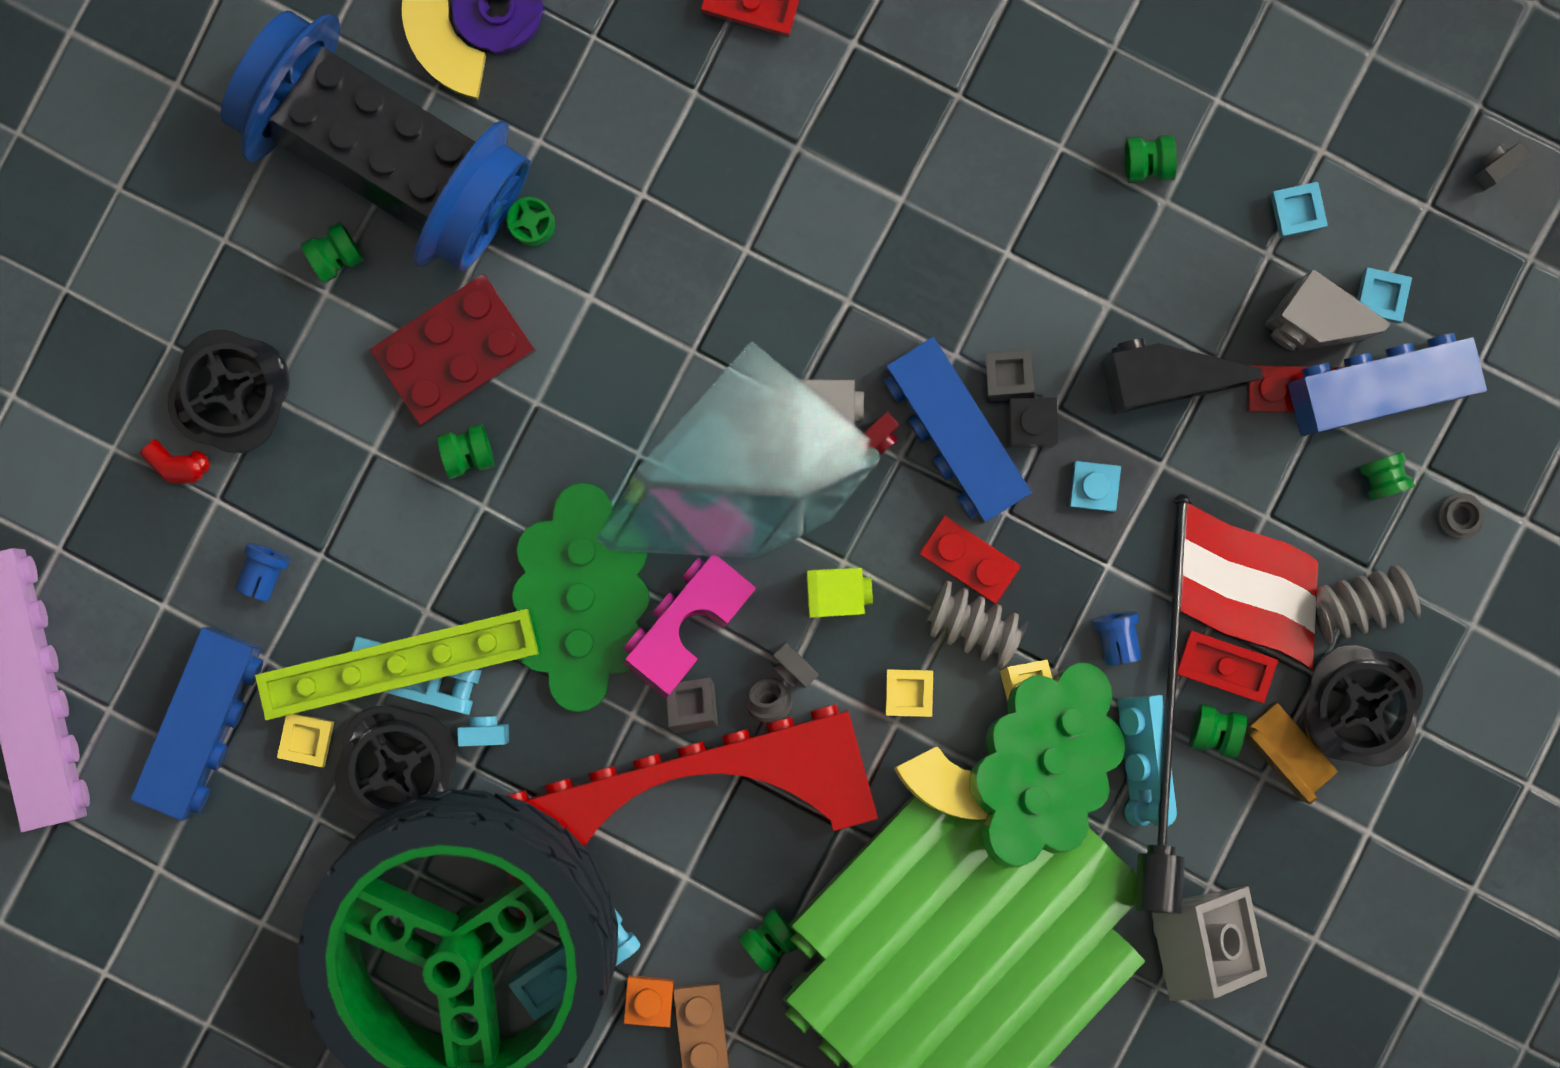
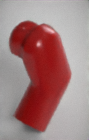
(175, 468)

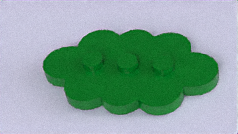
(579, 597)
(1047, 765)

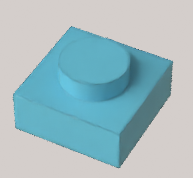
(1299, 210)
(1385, 293)
(1094, 486)
(483, 731)

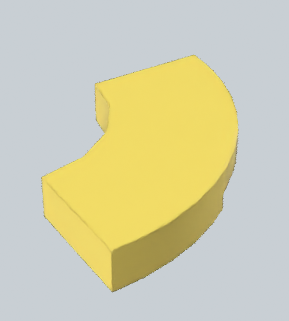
(440, 49)
(940, 785)

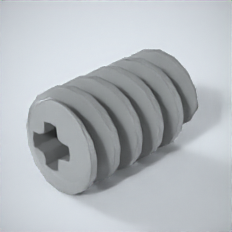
(1366, 601)
(975, 624)

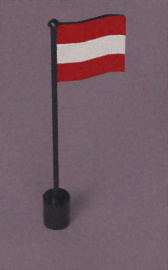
(1243, 590)

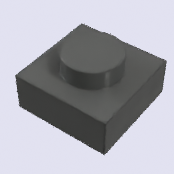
(1500, 163)
(1010, 375)
(794, 667)
(692, 706)

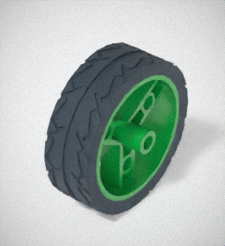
(351, 904)

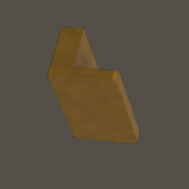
(1289, 752)

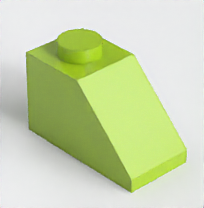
(838, 592)

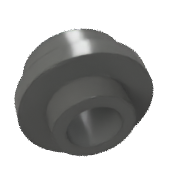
(1474, 511)
(768, 701)

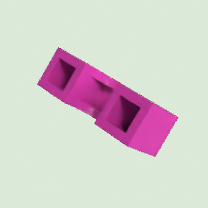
(710, 591)

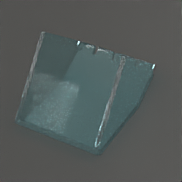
(742, 469)

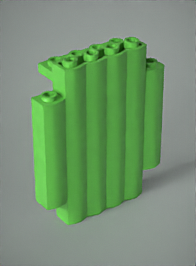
(956, 958)

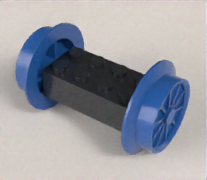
(372, 139)

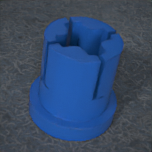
(261, 571)
(1119, 637)

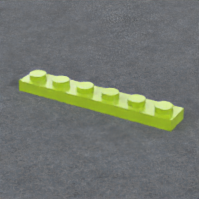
(396, 664)

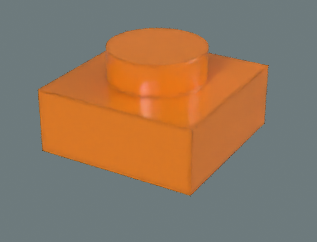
(649, 1001)

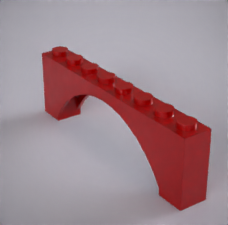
(808, 758)

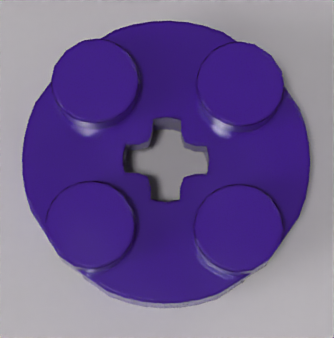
(498, 34)

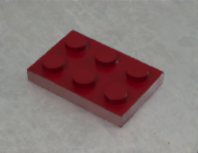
(452, 350)

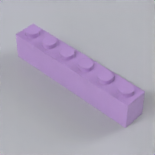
(32, 709)

